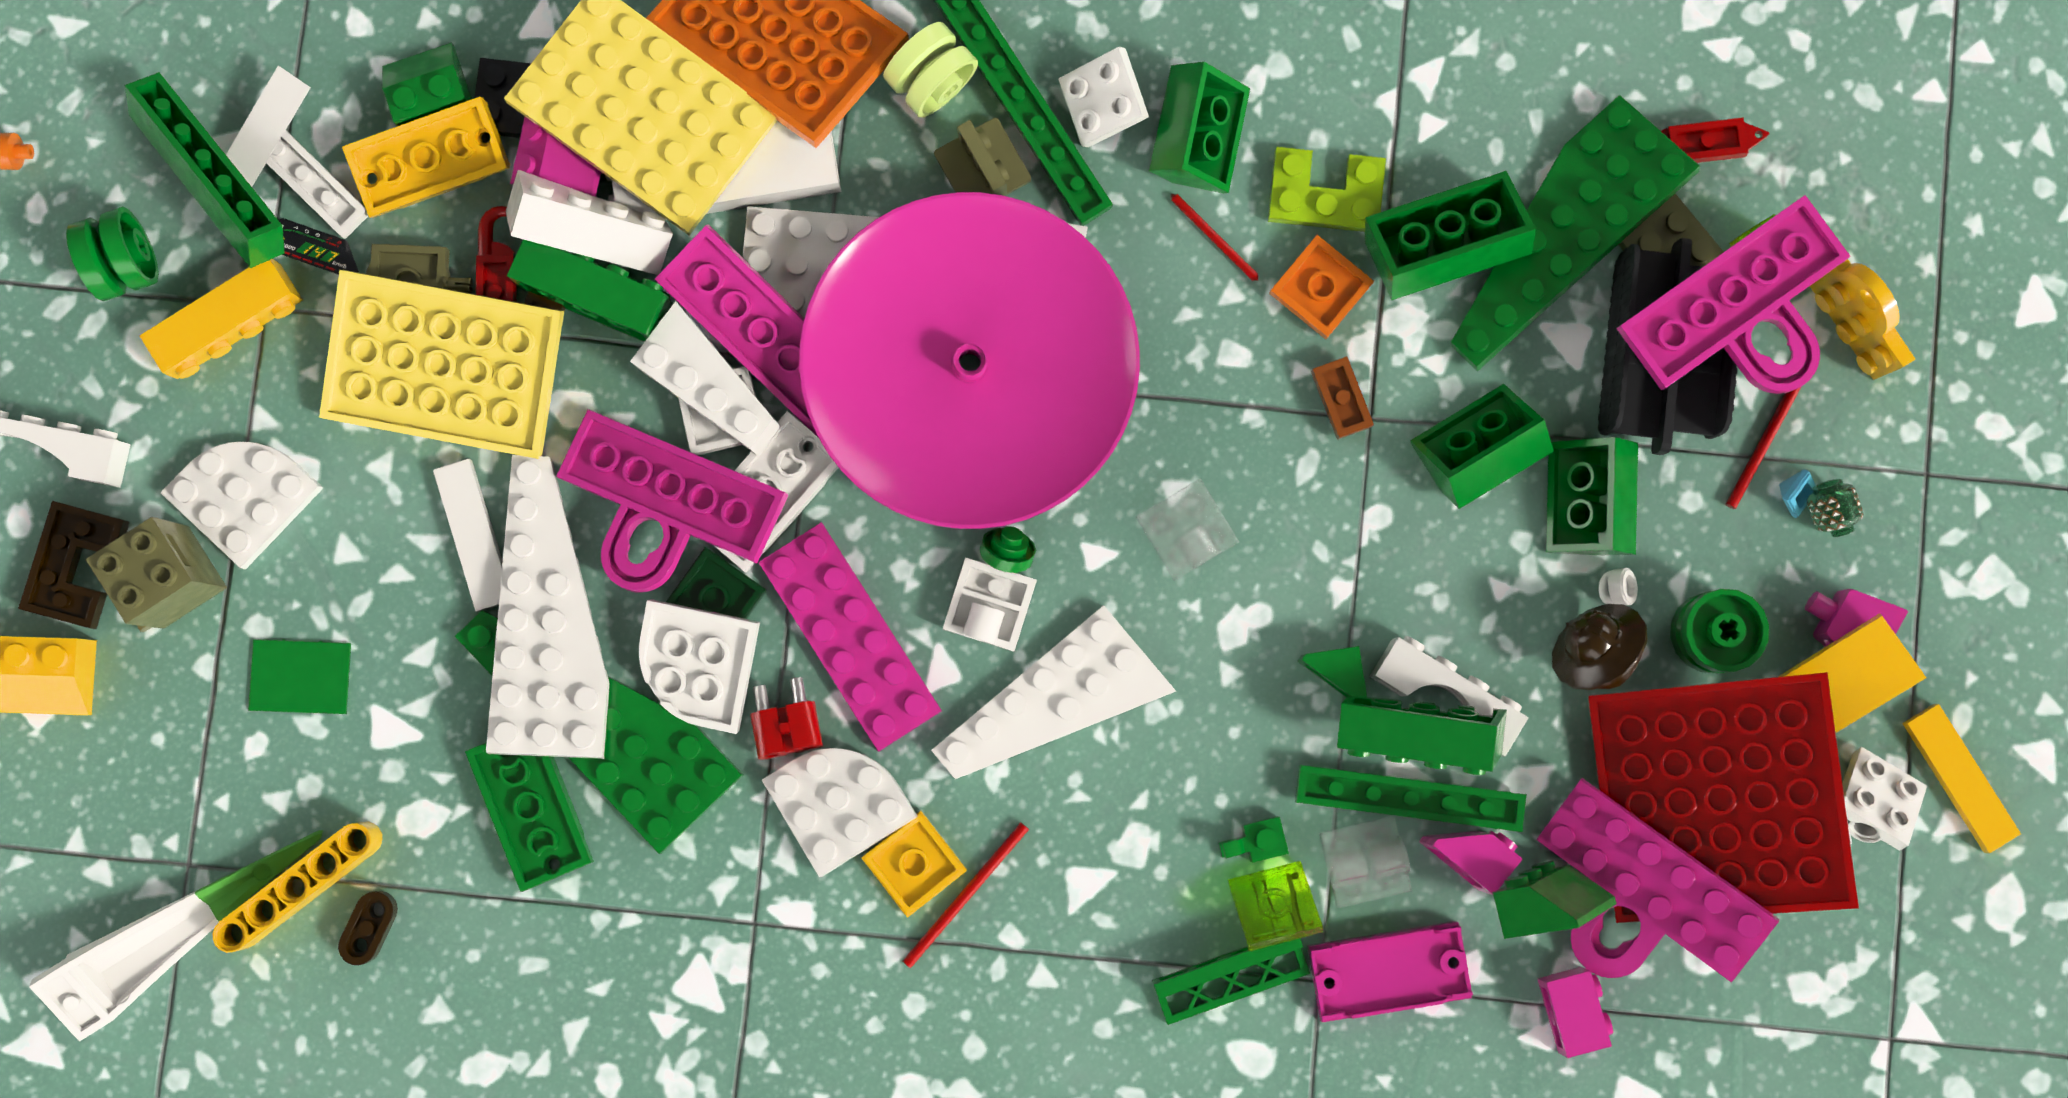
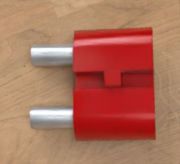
(785, 728)

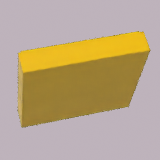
(914, 864)

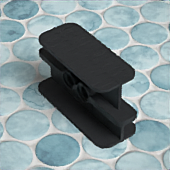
(1629, 395)

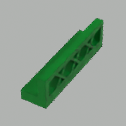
(1219, 968)

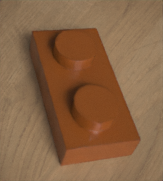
(1342, 398)

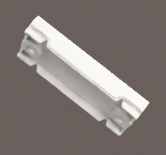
(789, 469)

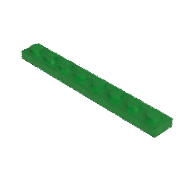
(1027, 108)

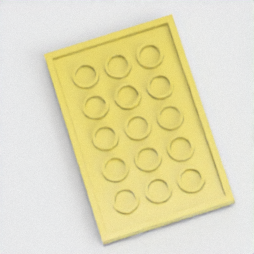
(641, 109)
(441, 364)

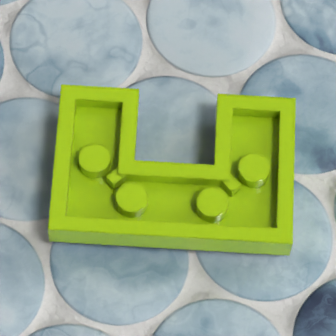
(1300, 204)

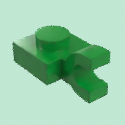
(1261, 840)

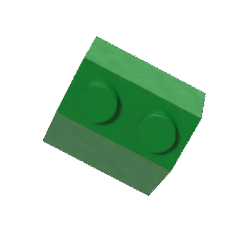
(424, 84)

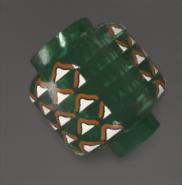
(1835, 507)

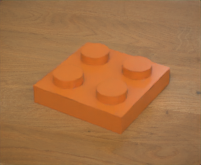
(1321, 287)

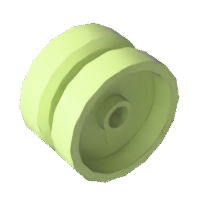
(930, 69)

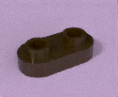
(369, 926)

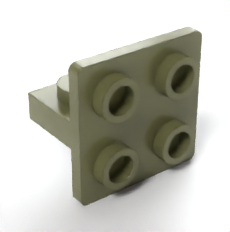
(982, 160)

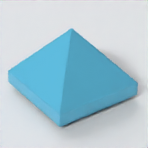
(1796, 491)

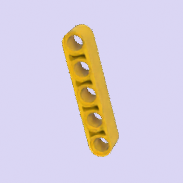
(281, 893)

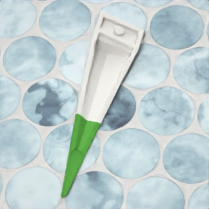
(114, 970)

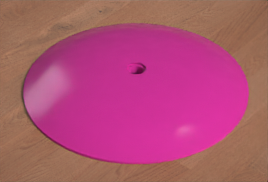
(986, 283)

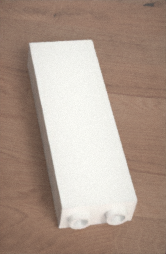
(777, 171)

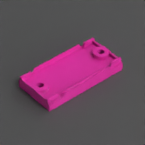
(1389, 971)

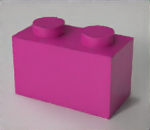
(1575, 1011)

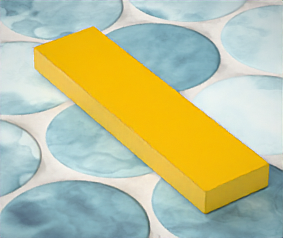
(1961, 778)

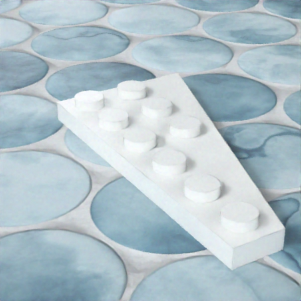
(1073, 686)

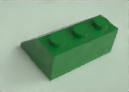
(1199, 127)
(1483, 445)
(1592, 497)
(1549, 900)

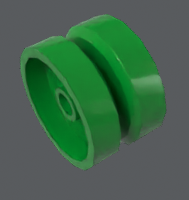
(112, 254)
(1719, 631)

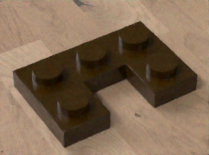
(51, 576)

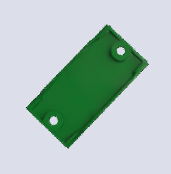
(530, 814)

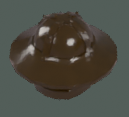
(1600, 647)

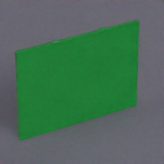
(299, 676)

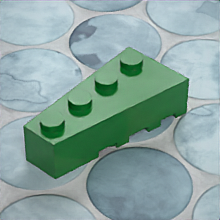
(1422, 733)

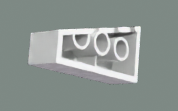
(586, 224)
(695, 372)

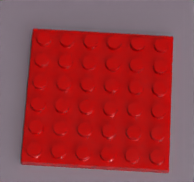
(1737, 782)

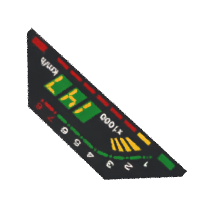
(316, 248)

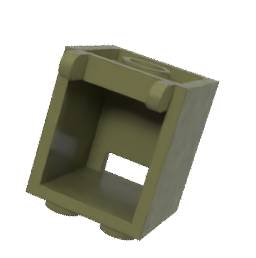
(156, 573)

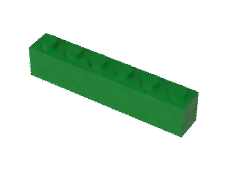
(205, 170)

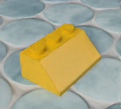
(47, 675)

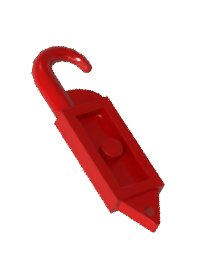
(1716, 139)
(493, 260)

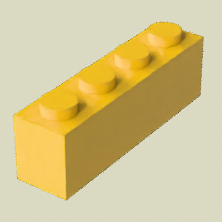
(221, 319)

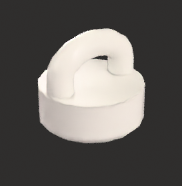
(1621, 587)

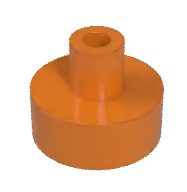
(13, 151)

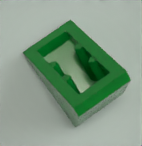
(1339, 669)

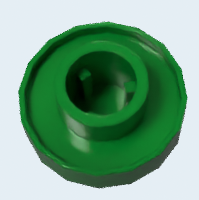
(1007, 549)

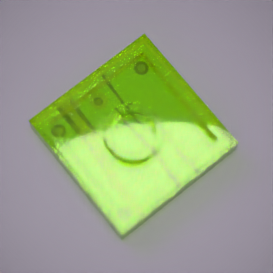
(1275, 906)

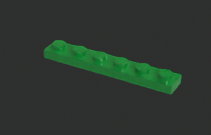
(1410, 798)

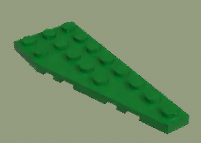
(1587, 205)
(653, 763)

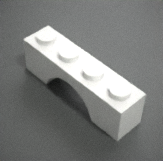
(1408, 668)

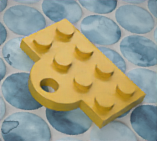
(1864, 317)

